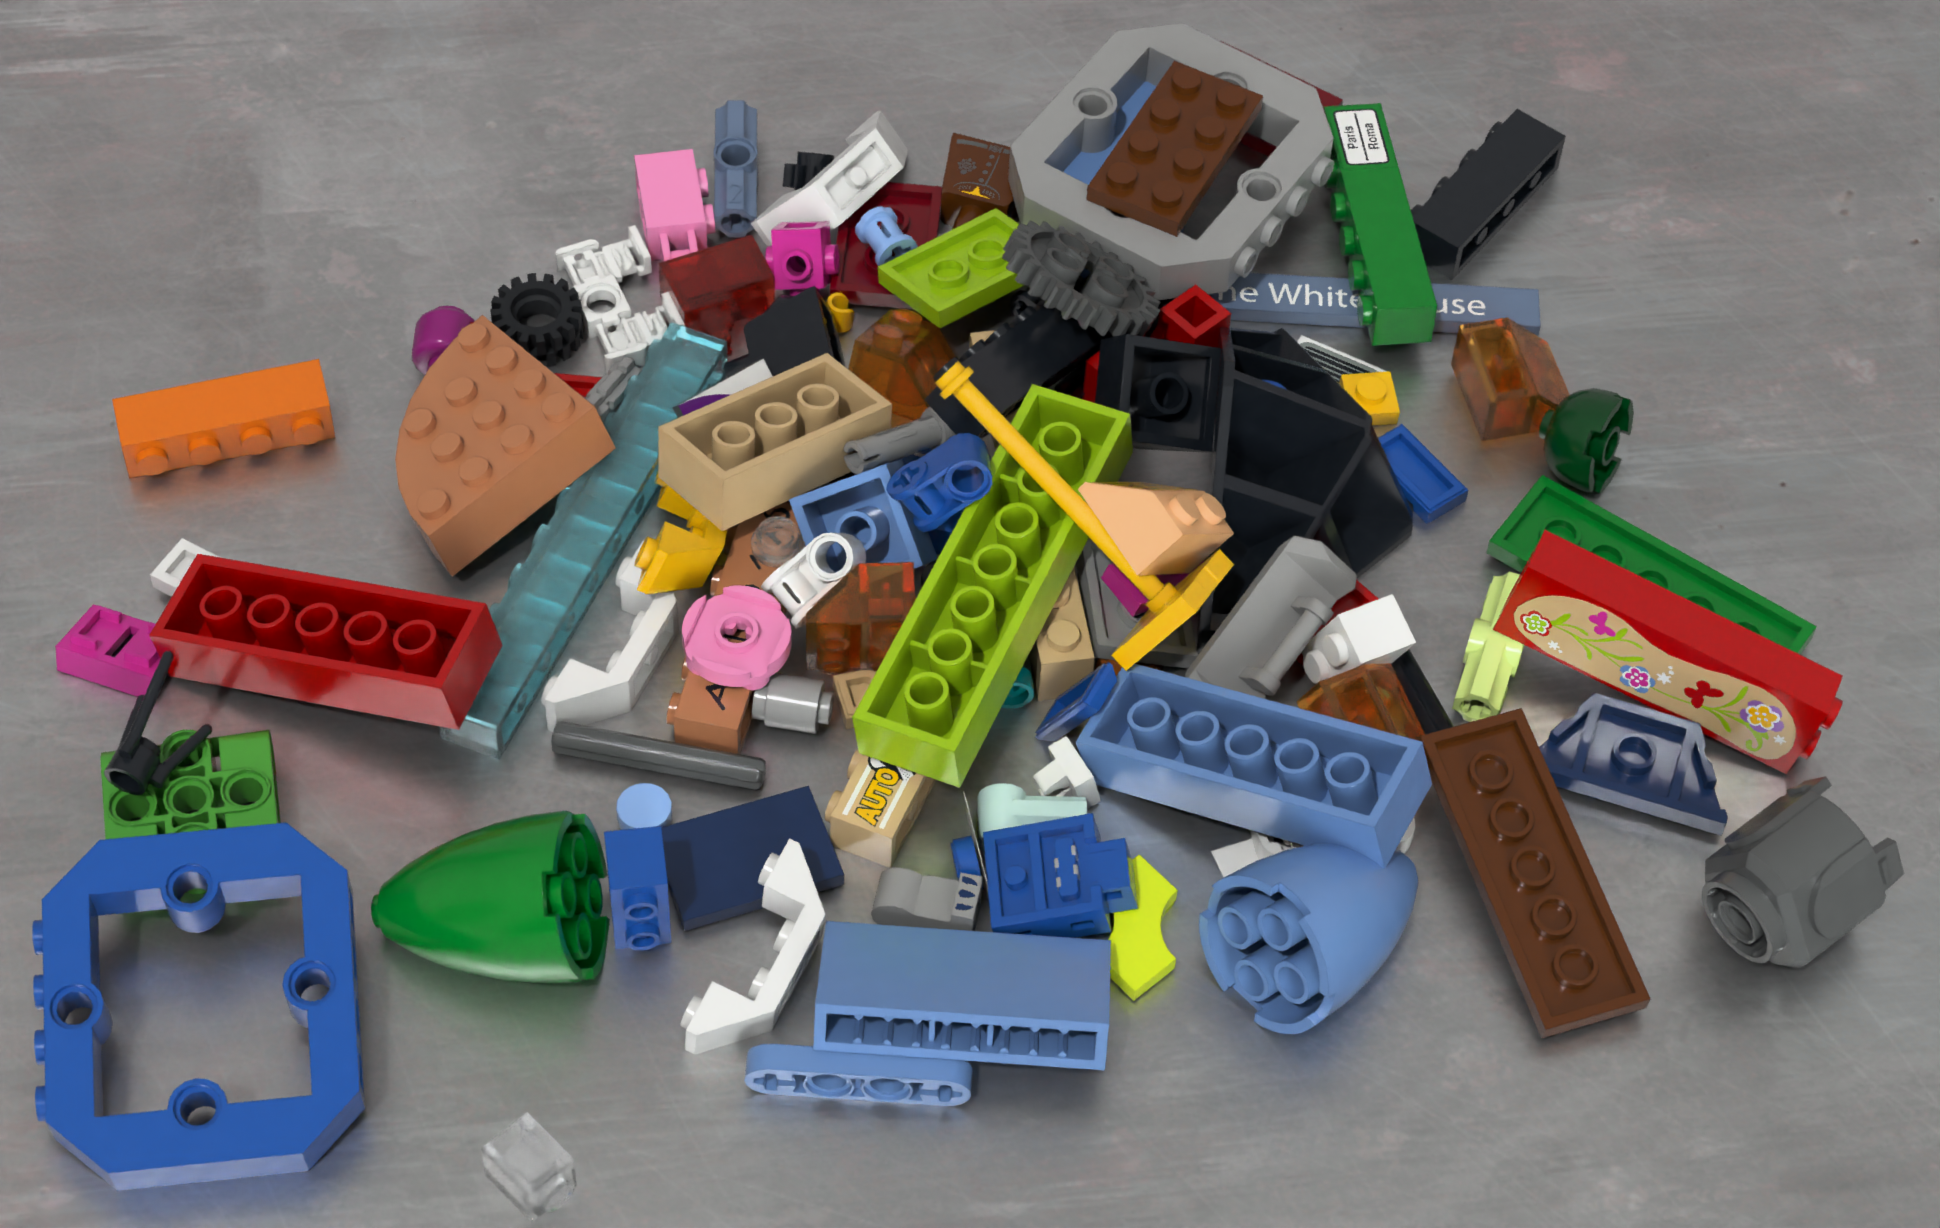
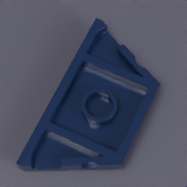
(1636, 762)

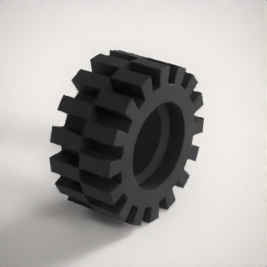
(540, 299)

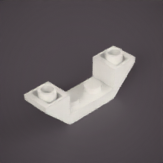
(844, 184)
(591, 695)
(730, 1017)

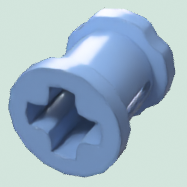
(884, 239)

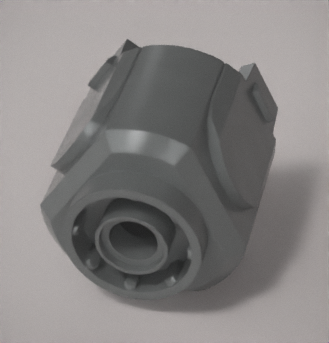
(1796, 878)

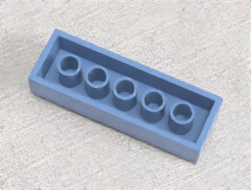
(1255, 762)

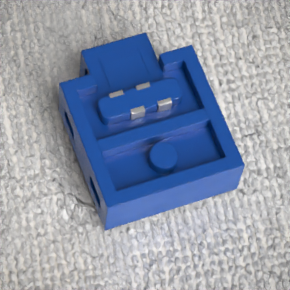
(1057, 878)

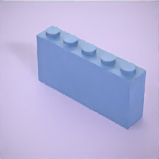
(963, 995)

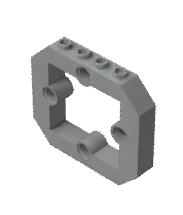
(1085, 120)

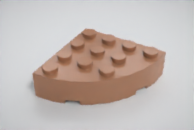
(490, 443)

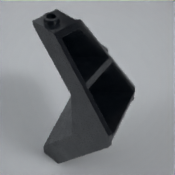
(1294, 466)

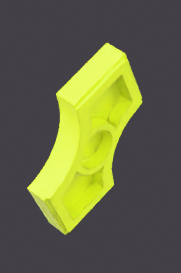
(1137, 945)

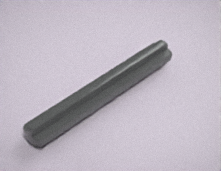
(658, 755)

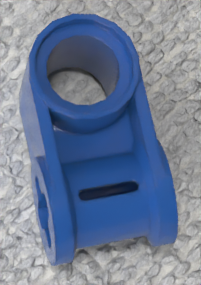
(936, 488)

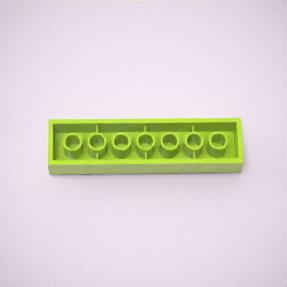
(988, 595)

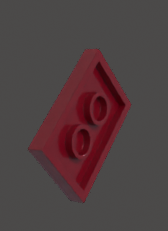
(918, 216)

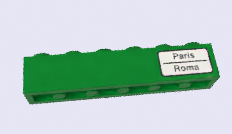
(1378, 229)

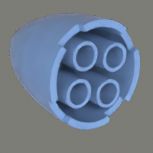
(1305, 930)

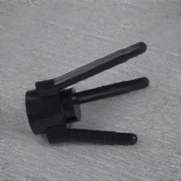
(136, 758)

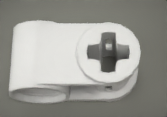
(808, 577)

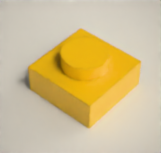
(1375, 394)

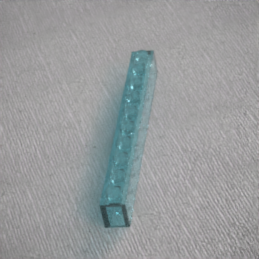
(584, 539)

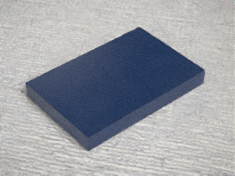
(720, 855)

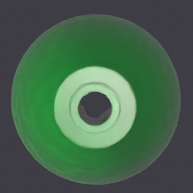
(505, 901)

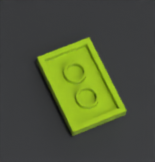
(954, 270)

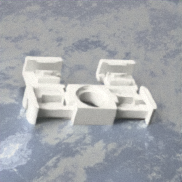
(597, 279)

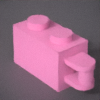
(672, 203)

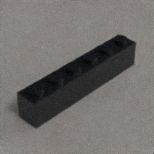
(1031, 350)

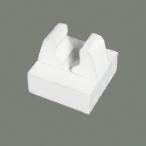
(1067, 774)

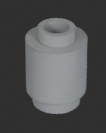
(793, 703)

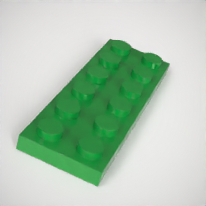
(1601, 532)

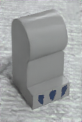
(927, 901)

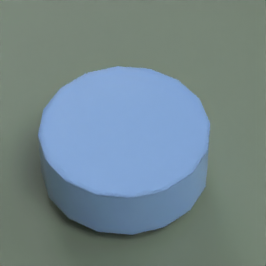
(644, 807)

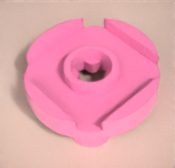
(743, 663)

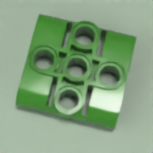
(219, 796)

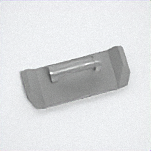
(1274, 619)

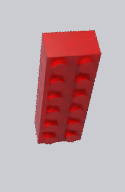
(328, 640)

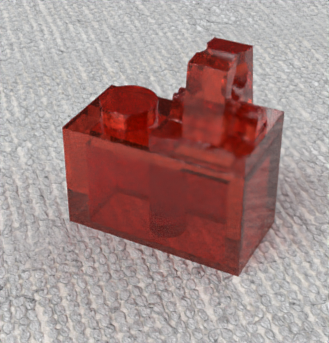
(719, 286)

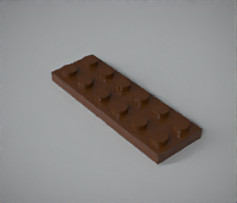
(1533, 874)

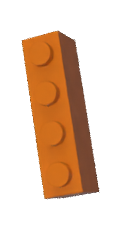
(223, 418)

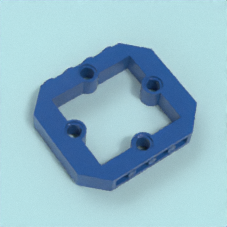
(241, 1136)

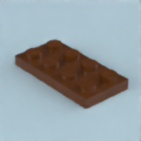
(1174, 148)

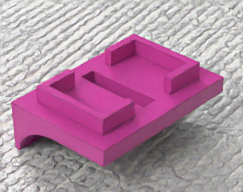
(95, 637)

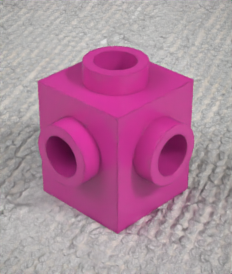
(813, 245)

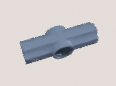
(735, 168)

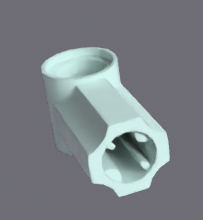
(1009, 806)

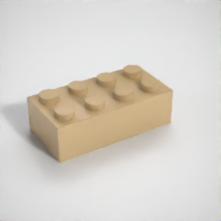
(769, 440)

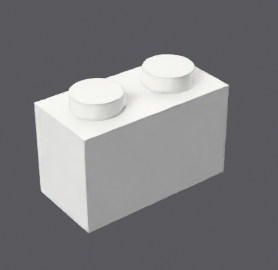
(1358, 637)

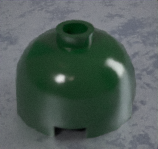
(1585, 436)

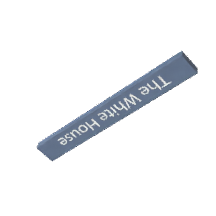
(1332, 303)

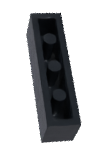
(1486, 191)

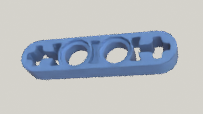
(857, 1076)

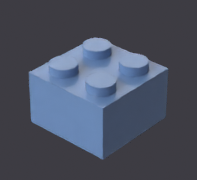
(869, 513)

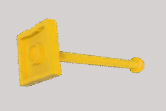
(1167, 604)

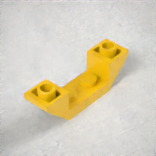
(678, 556)

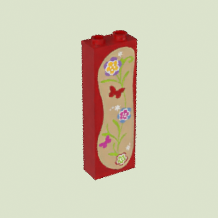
(1670, 653)

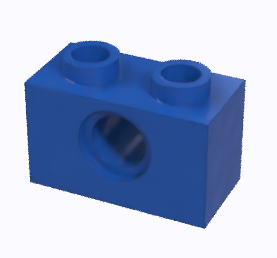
(638, 888)

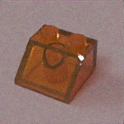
(900, 360)

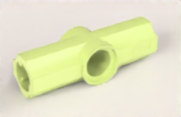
(1488, 658)

